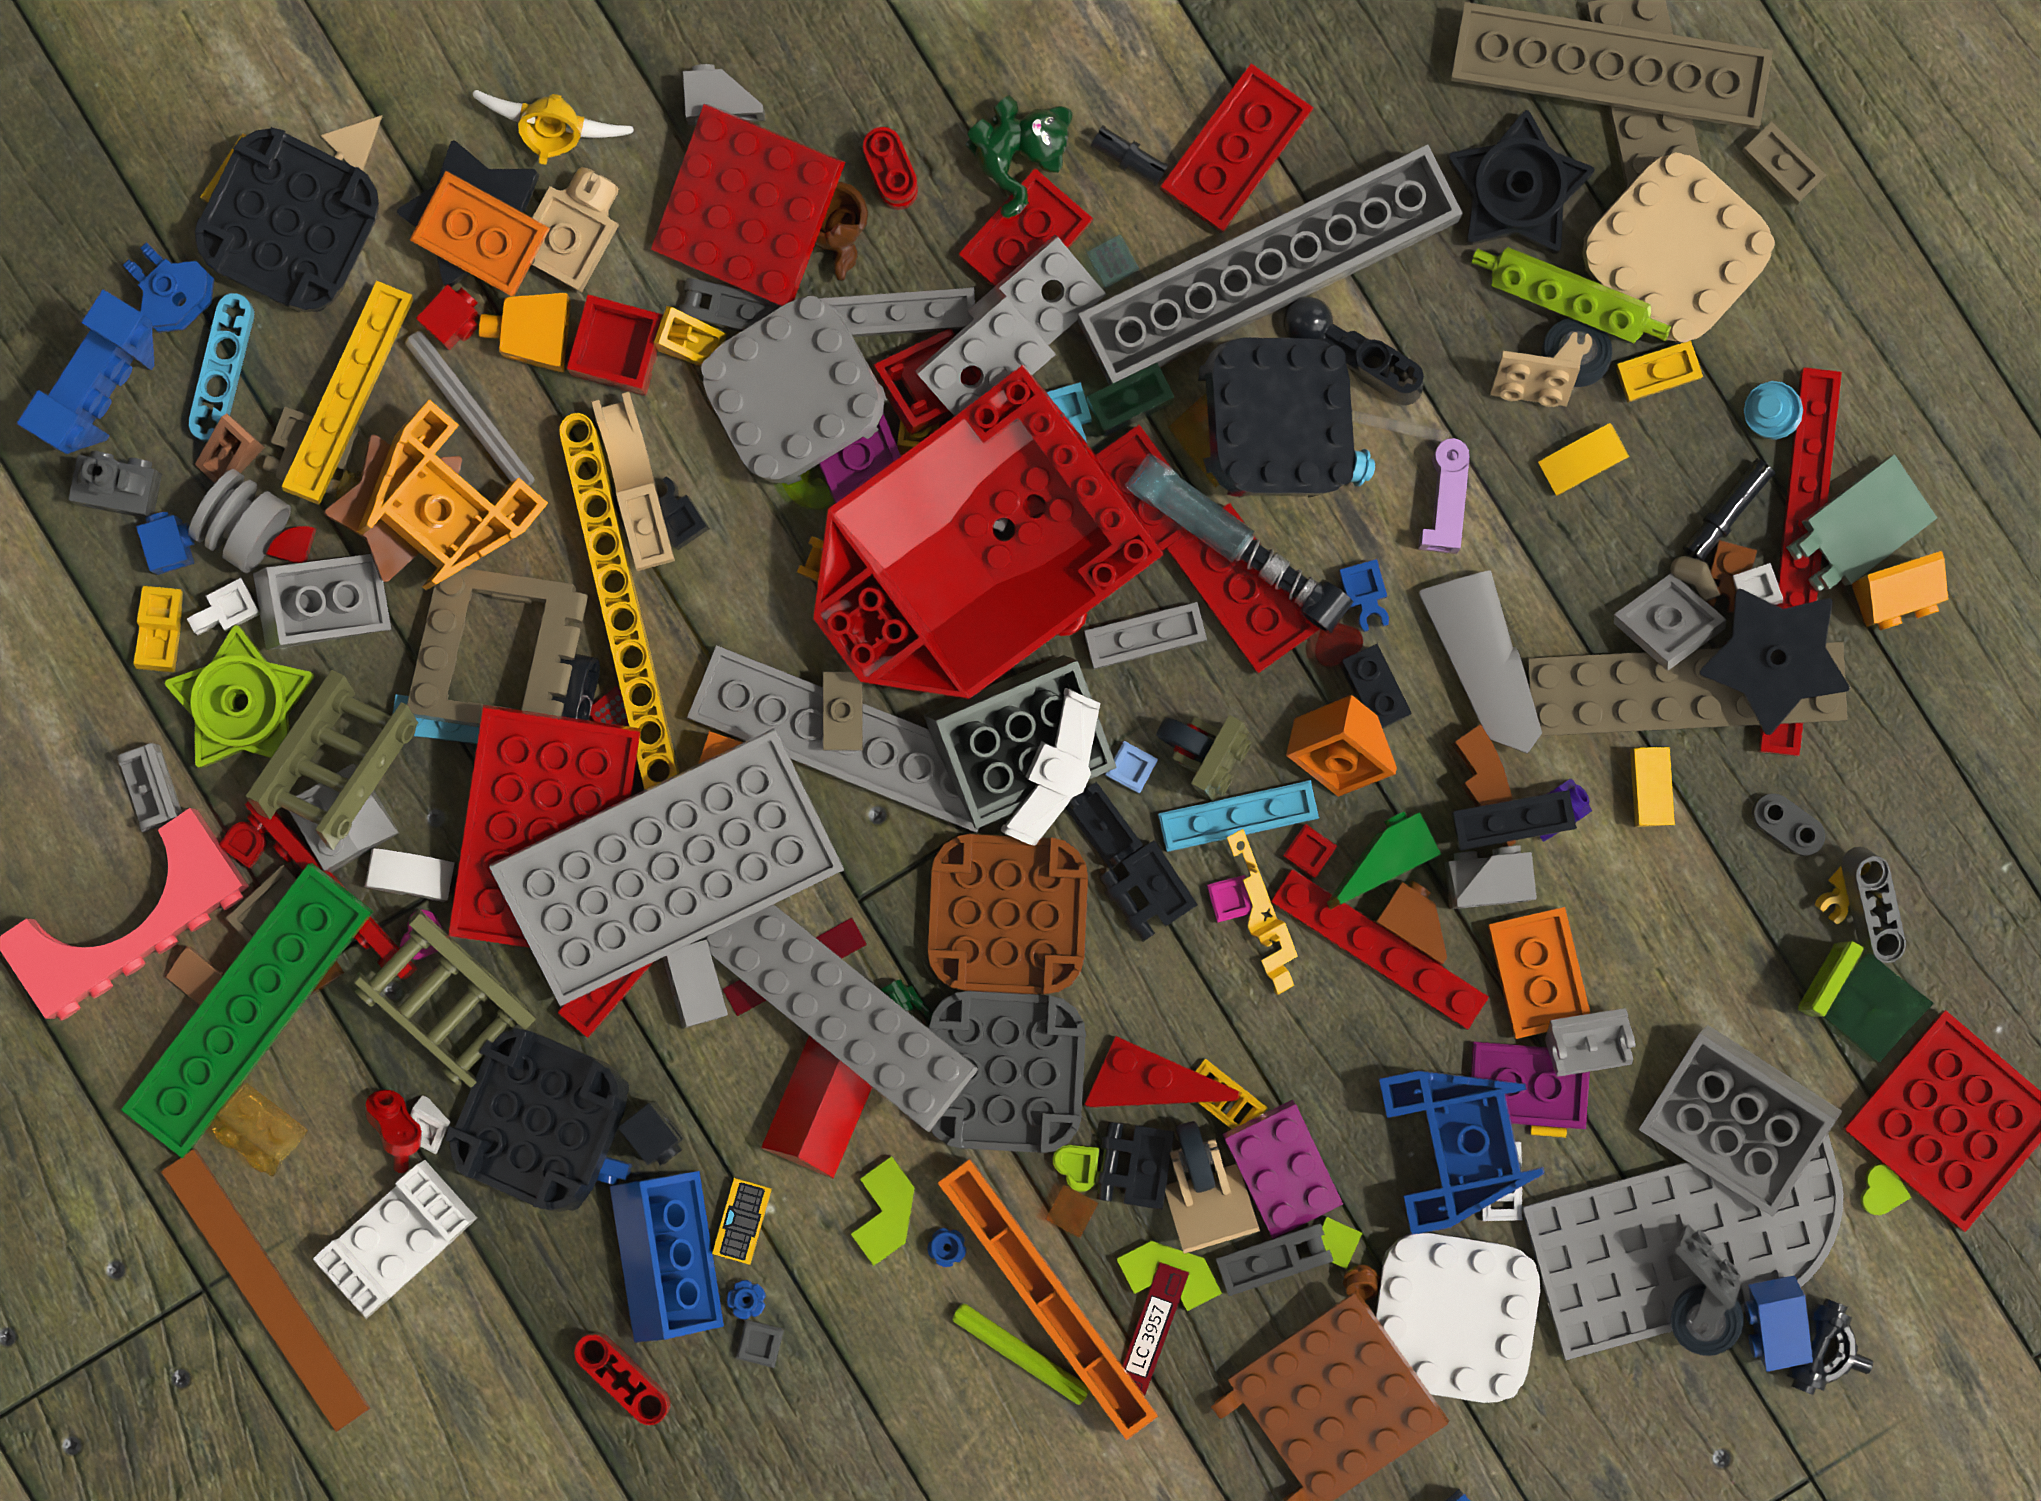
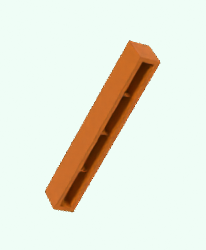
(1048, 1299)

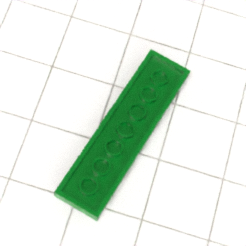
(247, 1010)

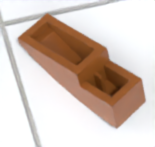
(1489, 778)

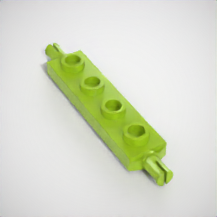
(1571, 295)

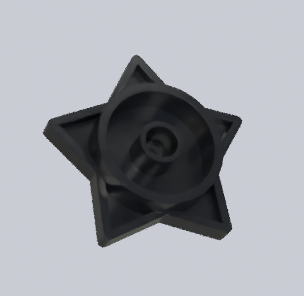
(1522, 158)
(507, 185)
(1746, 661)

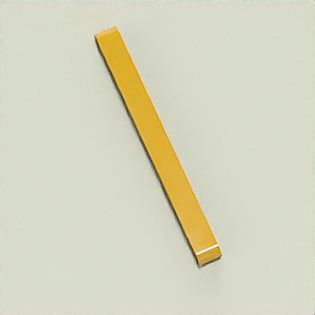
(624, 600)

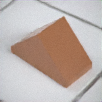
(228, 449)

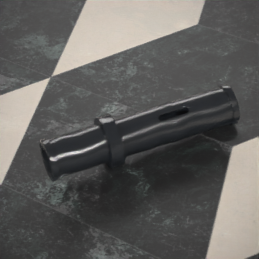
(1727, 512)

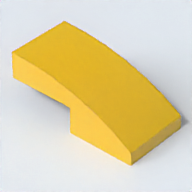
(1583, 459)
(158, 629)

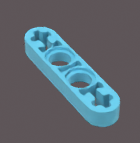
(214, 366)

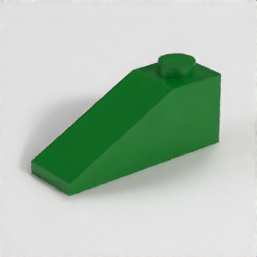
(1388, 855)

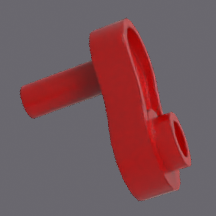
(397, 1129)

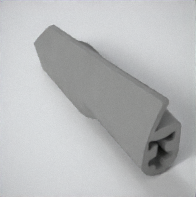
(1481, 651)

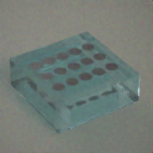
(1112, 261)

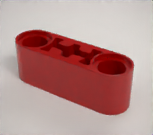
(608, 1379)

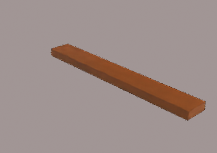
(265, 1290)

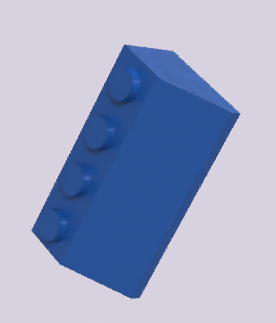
(666, 1257)

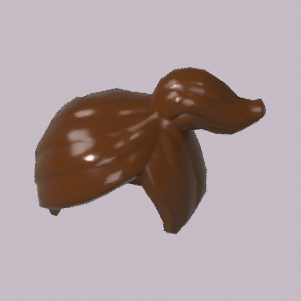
(841, 227)

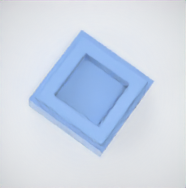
(1132, 767)

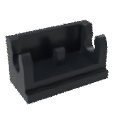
(1103, 825)

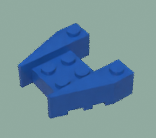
(99, 365)
(1469, 1139)

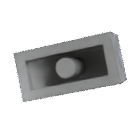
(720, 90)

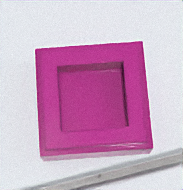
(1229, 899)

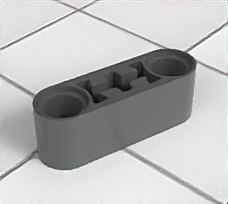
(1880, 886)

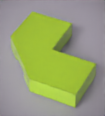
(890, 1227)
(1142, 1264)

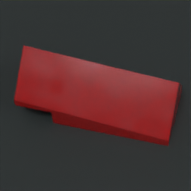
(817, 1111)

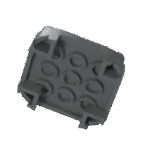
(1027, 1071)

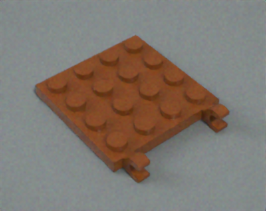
(1335, 1400)

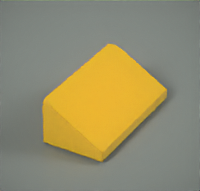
(1652, 786)

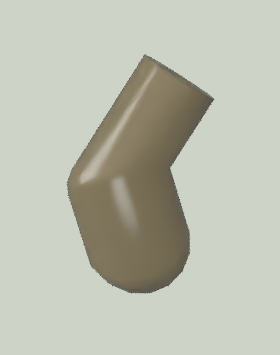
(1695, 573)

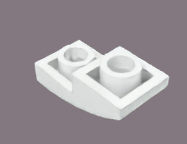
(409, 874)

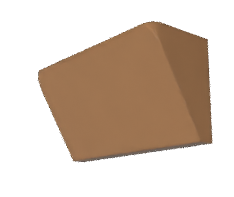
(194, 974)

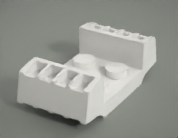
(395, 1239)

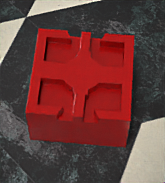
(615, 345)

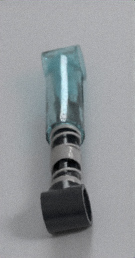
(1164, 489)

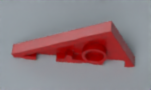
(1143, 1078)

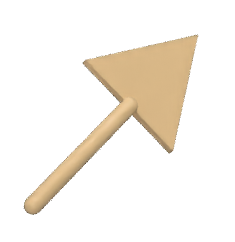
(354, 141)

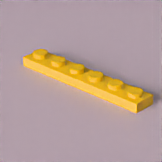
(347, 393)

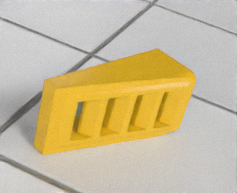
(1257, 1109)

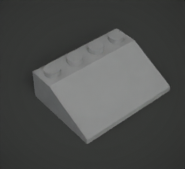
(1740, 1120)

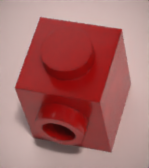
(450, 316)

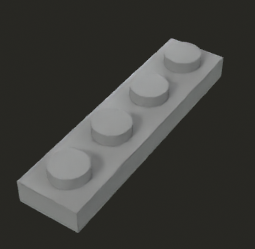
(905, 311)

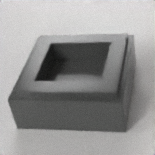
(760, 1343)

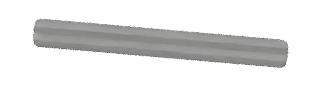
(468, 408)

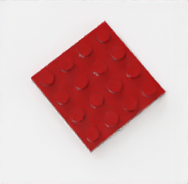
(747, 205)
(1951, 1121)

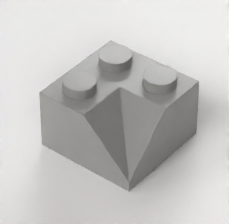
(368, 829)
(1492, 880)

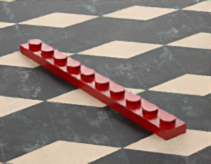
(1805, 494)

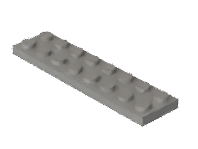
(896, 757)
(844, 1012)

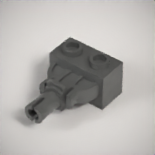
(115, 486)

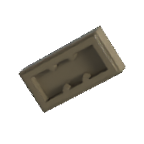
(842, 712)

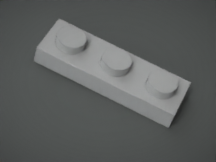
(1145, 635)

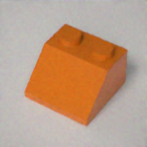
(1341, 746)

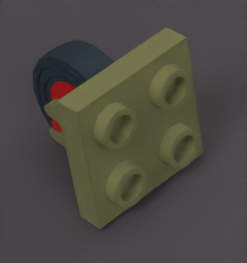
(1216, 756)

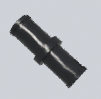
(1129, 155)

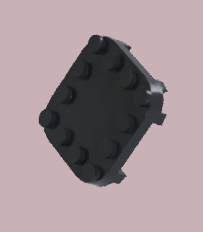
(287, 220)
(1279, 417)
(538, 1120)

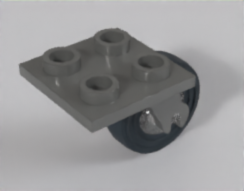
(1706, 1314)

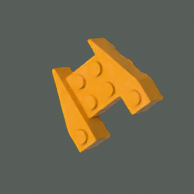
(436, 506)

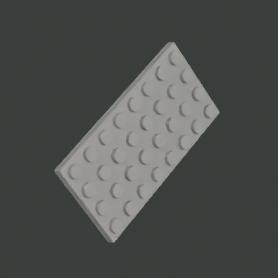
(667, 867)

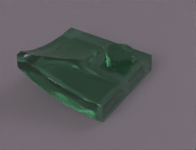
(1876, 1007)

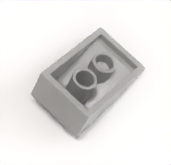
(320, 601)

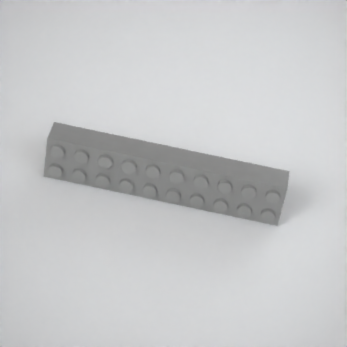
(1271, 266)

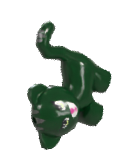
(1038, 137)

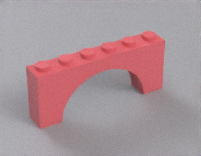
(196, 884)

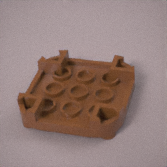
(1007, 914)

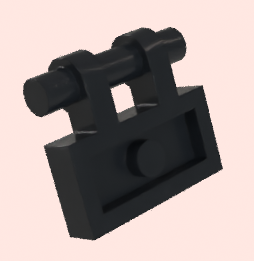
(1158, 884)
(1147, 1165)

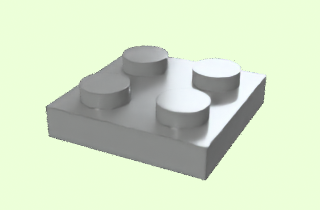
(1669, 621)

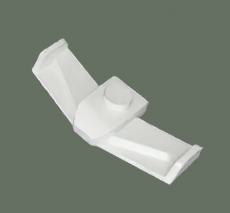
(1057, 770)

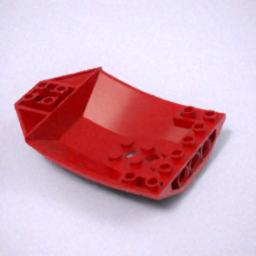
(923, 586)

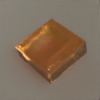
(1071, 1211)

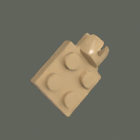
(577, 227)

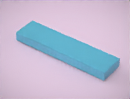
(1249, 812)

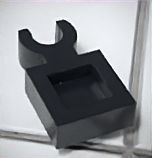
(681, 517)

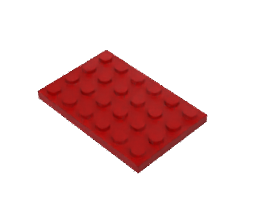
(528, 783)

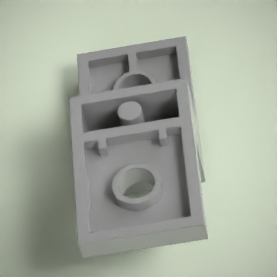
(1012, 326)

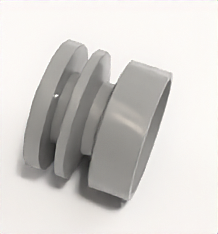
(234, 518)

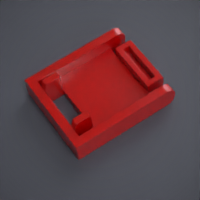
(928, 407)

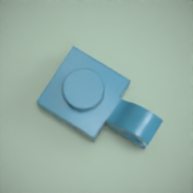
(1073, 404)

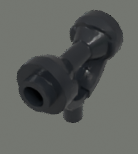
(1829, 1324)

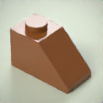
(1414, 920)

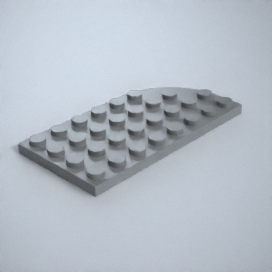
(1612, 1246)

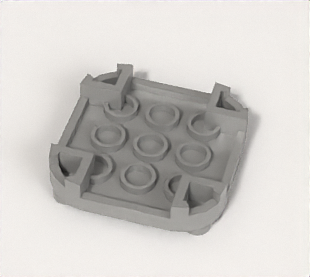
(793, 390)

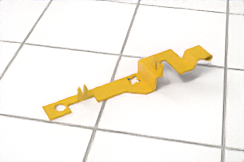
(1265, 929)

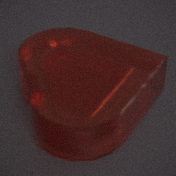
(1341, 643)

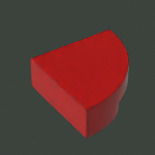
(293, 544)

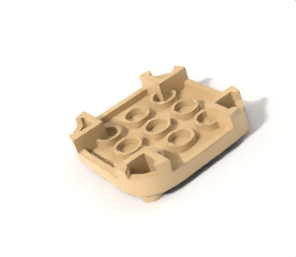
(1679, 245)

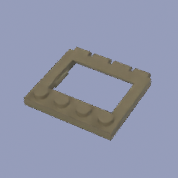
(445, 628)

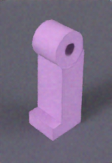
(1452, 465)

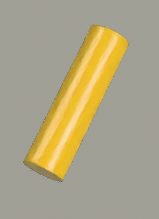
(1548, 1131)

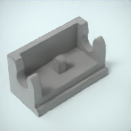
(150, 786)
(694, 984)
(1590, 1042)

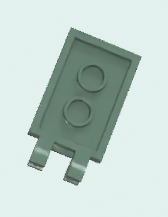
(1863, 524)

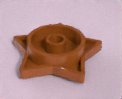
(385, 545)

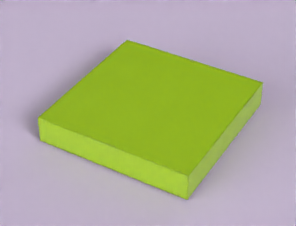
(1830, 979)

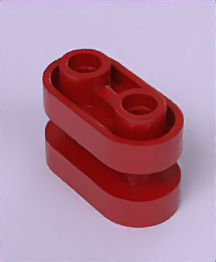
(890, 168)

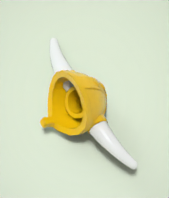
(550, 124)

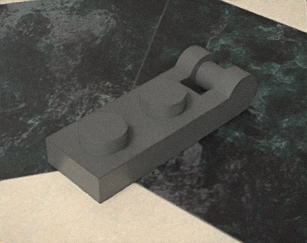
(728, 307)
(1272, 1260)

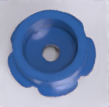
(943, 1257)
(754, 1292)

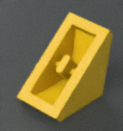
(687, 337)

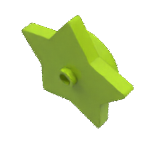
(212, 697)

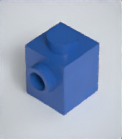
(165, 543)

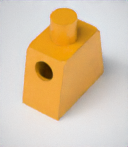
(532, 329)

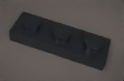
(1514, 820)

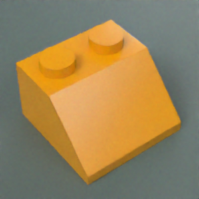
(1902, 590)

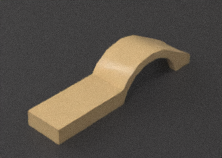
(634, 483)

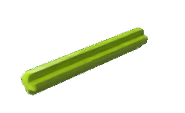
(1020, 1353)

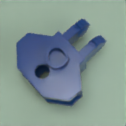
(168, 287)

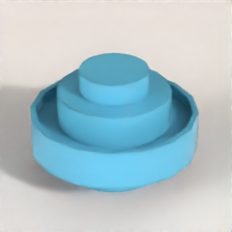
(1773, 410)

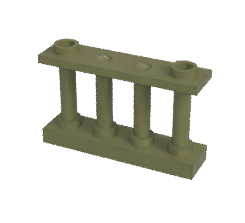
(303, 741)
(453, 960)

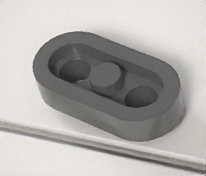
(1789, 824)

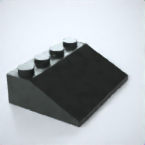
(996, 734)

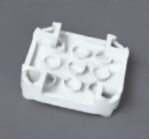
(1460, 1313)

